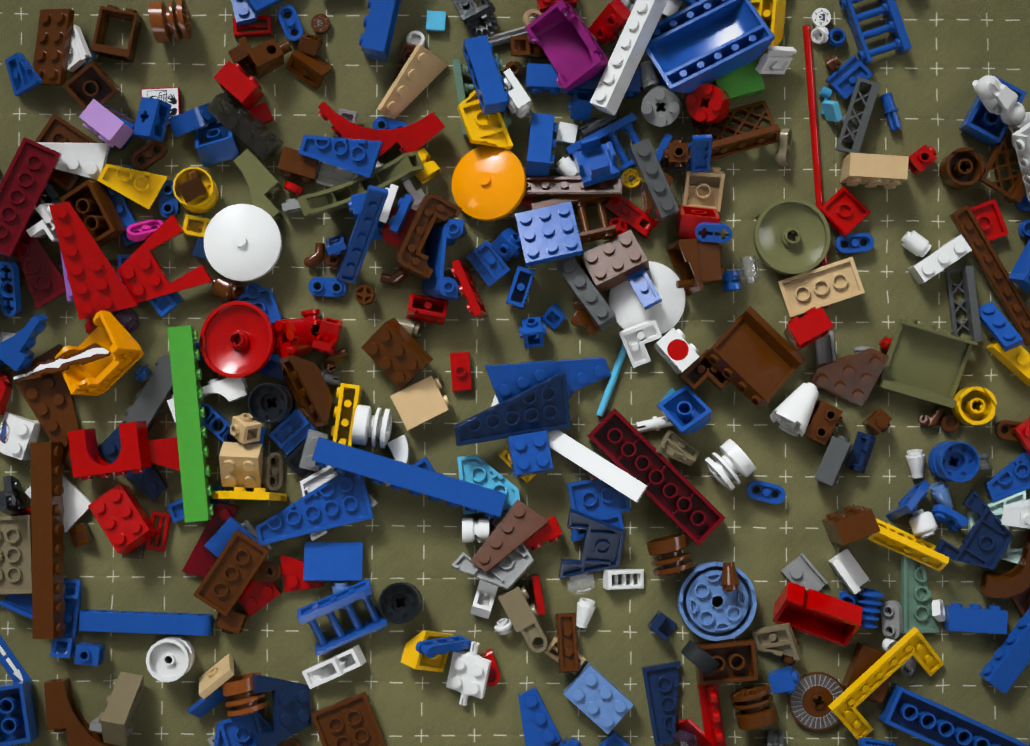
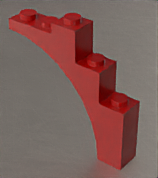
(409, 137)

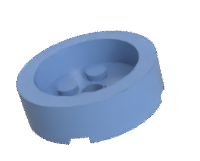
(696, 607)

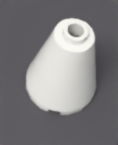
(796, 410)

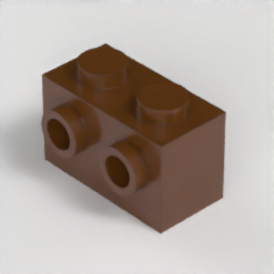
(298, 165)
(822, 423)

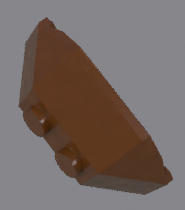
(308, 388)

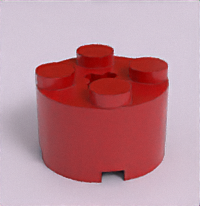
(718, 105)
(293, 337)

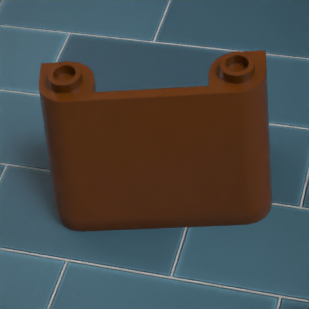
(430, 211)

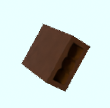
(861, 661)

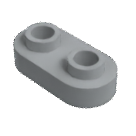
(892, 620)

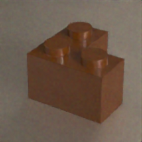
(700, 370)

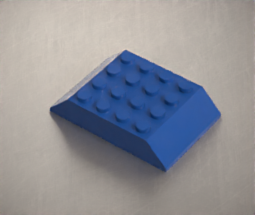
(707, 42)

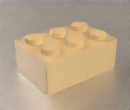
(874, 170)

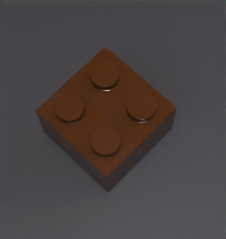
(91, 84)

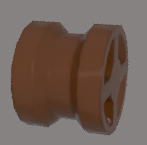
(362, 293)

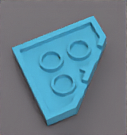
(478, 472)

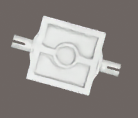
(468, 673)

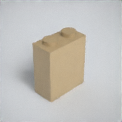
(420, 402)

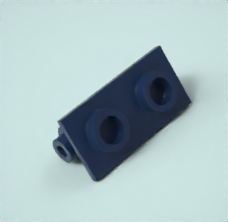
(861, 452)

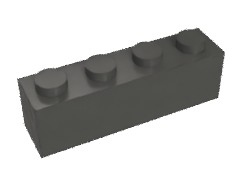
(653, 180)
(586, 293)
(154, 394)

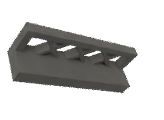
(864, 115)
(969, 300)

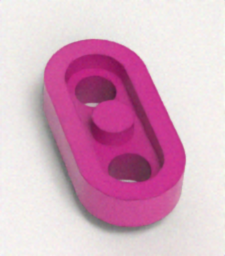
(143, 230)

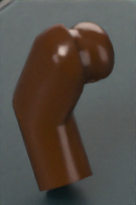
(316, 258)
(332, 359)

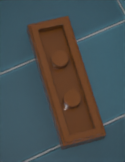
(567, 642)

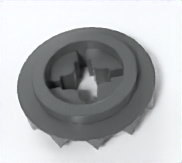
(478, 30)

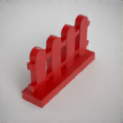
(711, 713)

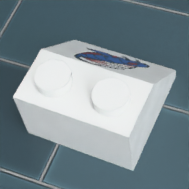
(17, 434)

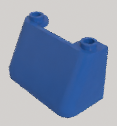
(435, 248)

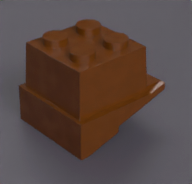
(696, 263)

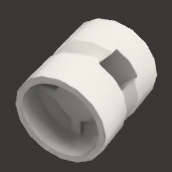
(475, 530)

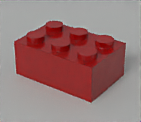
(122, 519)

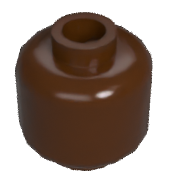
(226, 288)

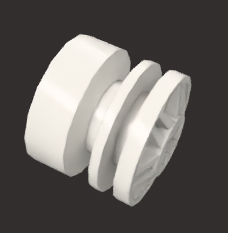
(371, 426)
(730, 464)

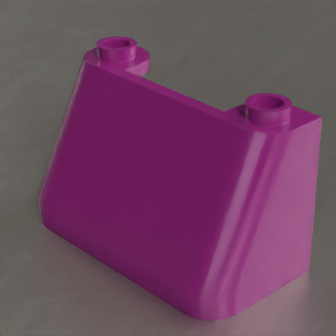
(567, 45)

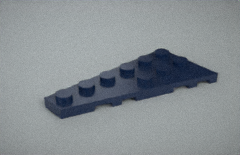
(530, 411)

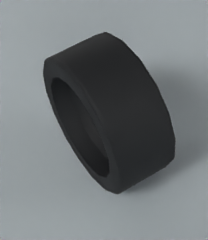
(699, 658)

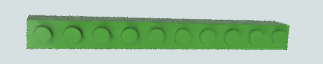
(189, 423)

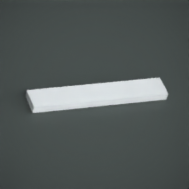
(596, 465)

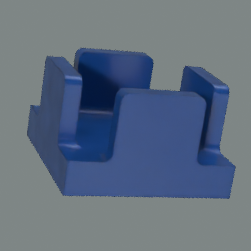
(596, 161)

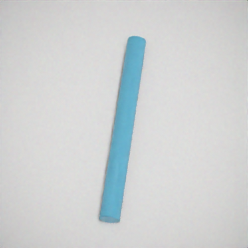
(612, 381)

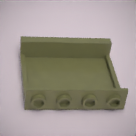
(926, 362)

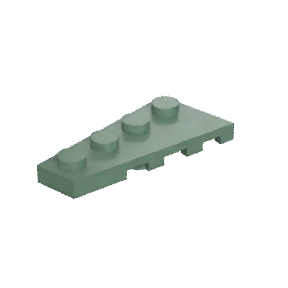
(916, 598)

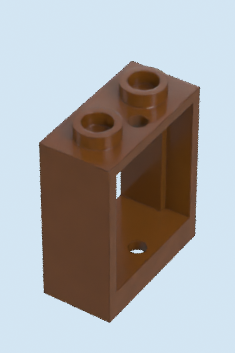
(100, 32)

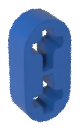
(713, 237)

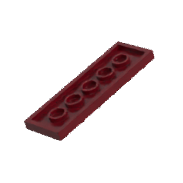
(22, 190)

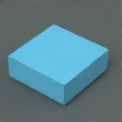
(436, 21)
(832, 111)

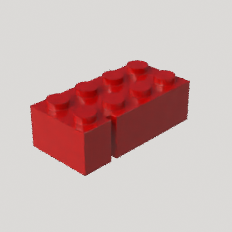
(817, 614)

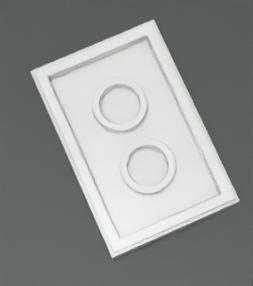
(74, 503)

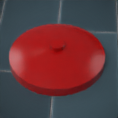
(237, 339)

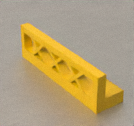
(909, 546)

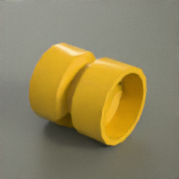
(430, 169)

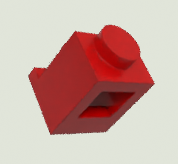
(917, 164)

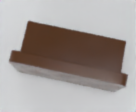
(308, 68)

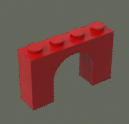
(133, 454)

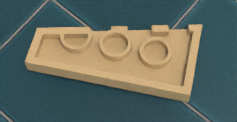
(413, 78)

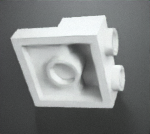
(518, 99)

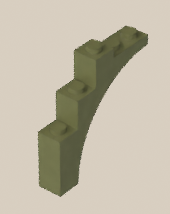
(260, 183)
(337, 197)

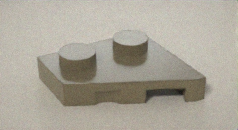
(677, 448)

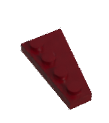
(201, 558)

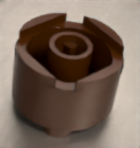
(962, 158)

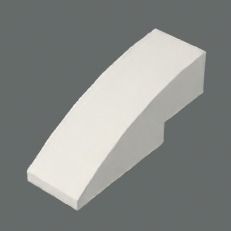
(334, 666)

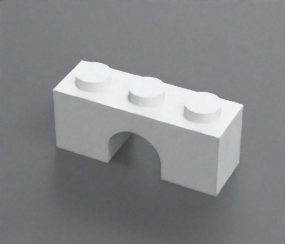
(940, 259)

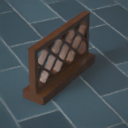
(741, 141)
(1017, 187)

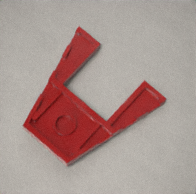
(144, 274)

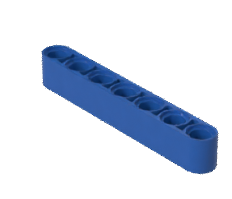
(145, 622)

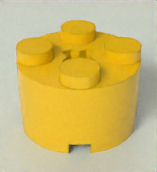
(983, 410)

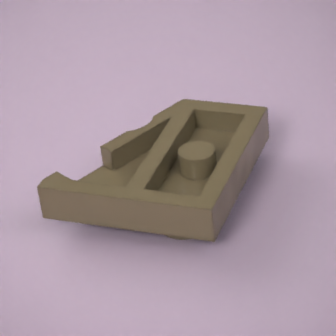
(777, 639)

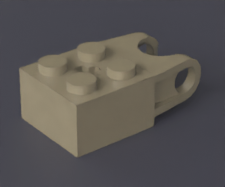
(523, 616)

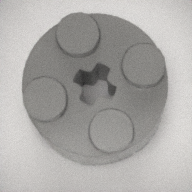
(657, 116)

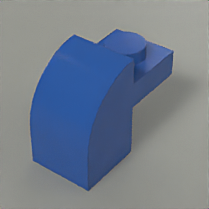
(191, 120)

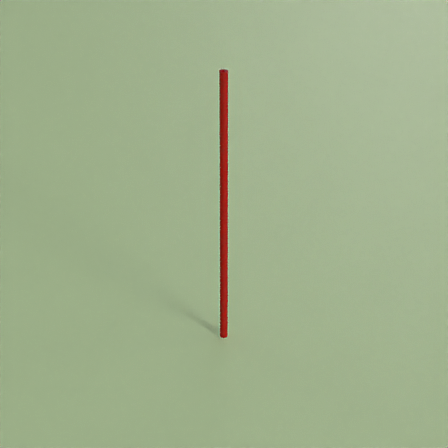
(813, 124)

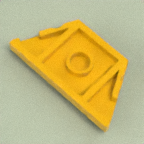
(481, 128)
(241, 494)

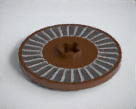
(802, 705)

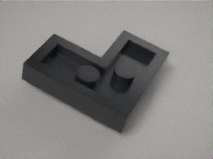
(10, 497)

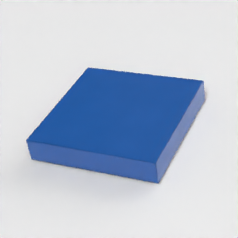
(223, 535)

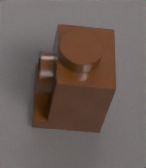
(877, 421)

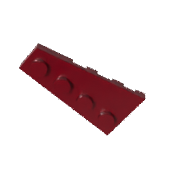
(41, 273)

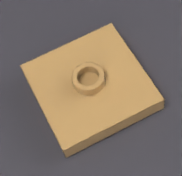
(216, 676)

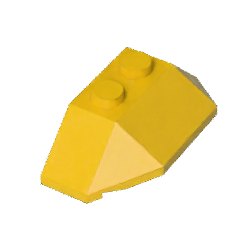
(773, 15)

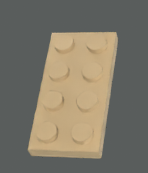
(821, 287)

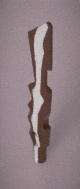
(61, 363)

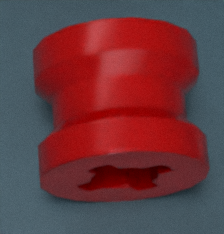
(620, 224)
(312, 316)

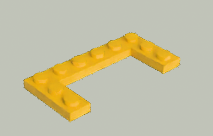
(909, 645)

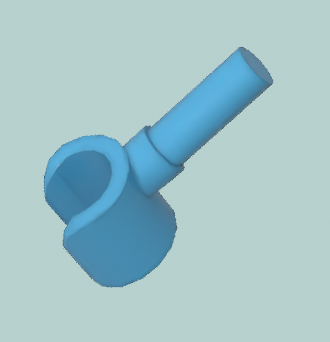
(826, 94)

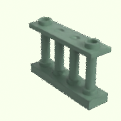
(463, 88)

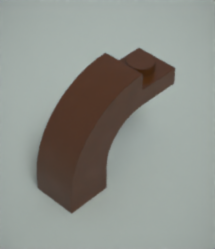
(1011, 582)

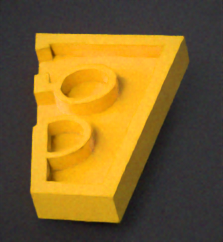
(134, 184)

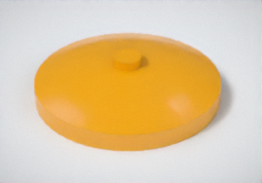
(489, 183)

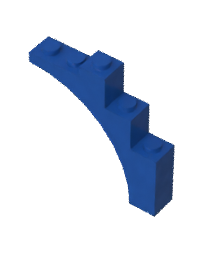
(16, 350)

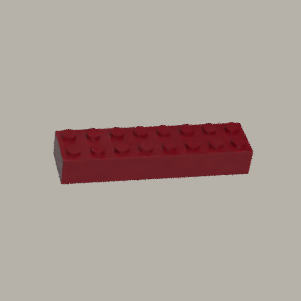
(665, 484)

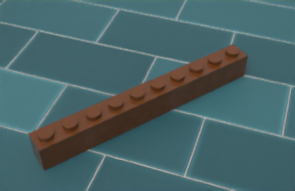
(47, 540)

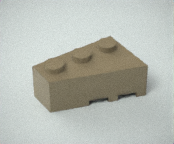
(121, 707)

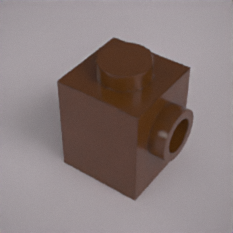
(232, 622)

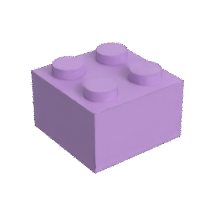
(105, 125)

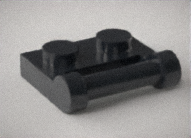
(469, 11)

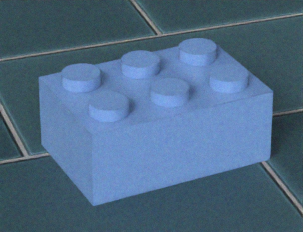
(598, 698)

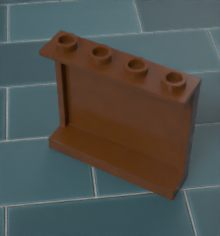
(754, 357)

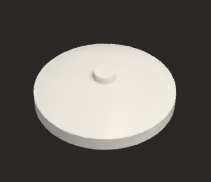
(242, 242)
(630, 310)

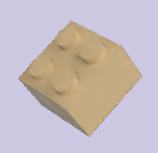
(241, 464)

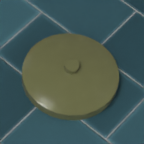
(791, 236)

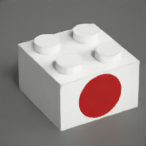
(676, 350)

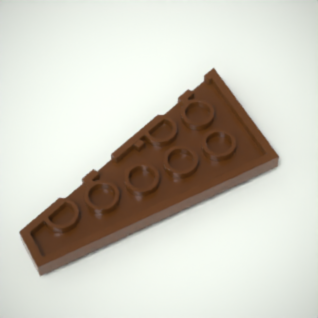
(51, 403)

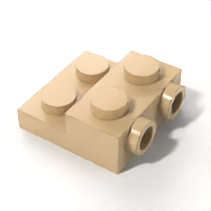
(704, 188)

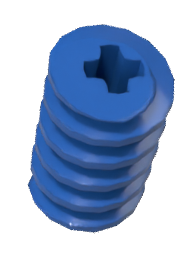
(869, 607)

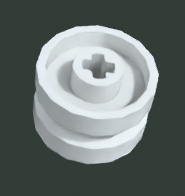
(158, 658)

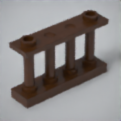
(580, 203)

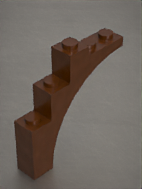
(64, 714)

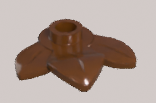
(582, 319)

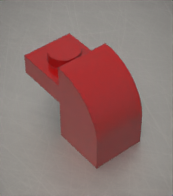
(328, 335)

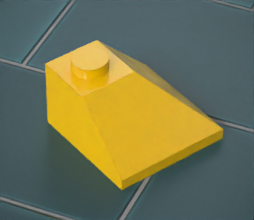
(420, 661)

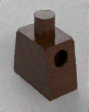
(267, 57)

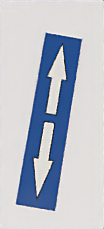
(11, 663)

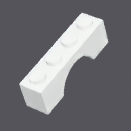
(230, 388)

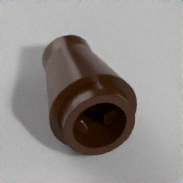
(729, 577)

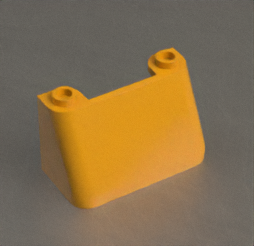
(102, 374)

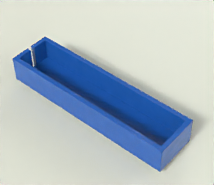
(379, 29)

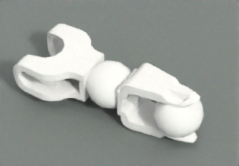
(1001, 101)

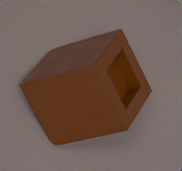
(239, 53)
(192, 187)

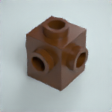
(677, 161)

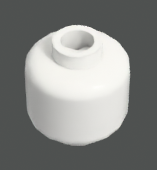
(923, 524)

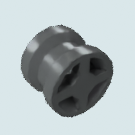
(984, 461)
(774, 738)

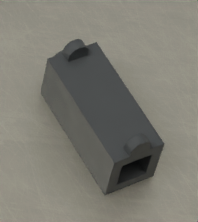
(833, 461)

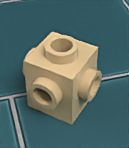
(245, 428)

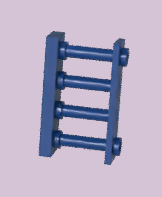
(894, 25)
(610, 132)
(335, 601)

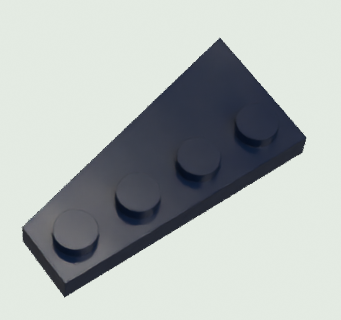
(661, 690)

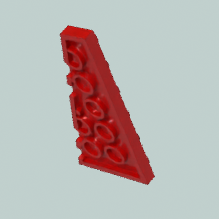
(90, 274)

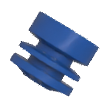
(964, 461)

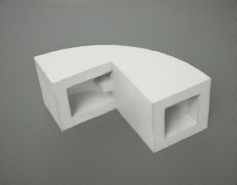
(400, 449)
(483, 599)

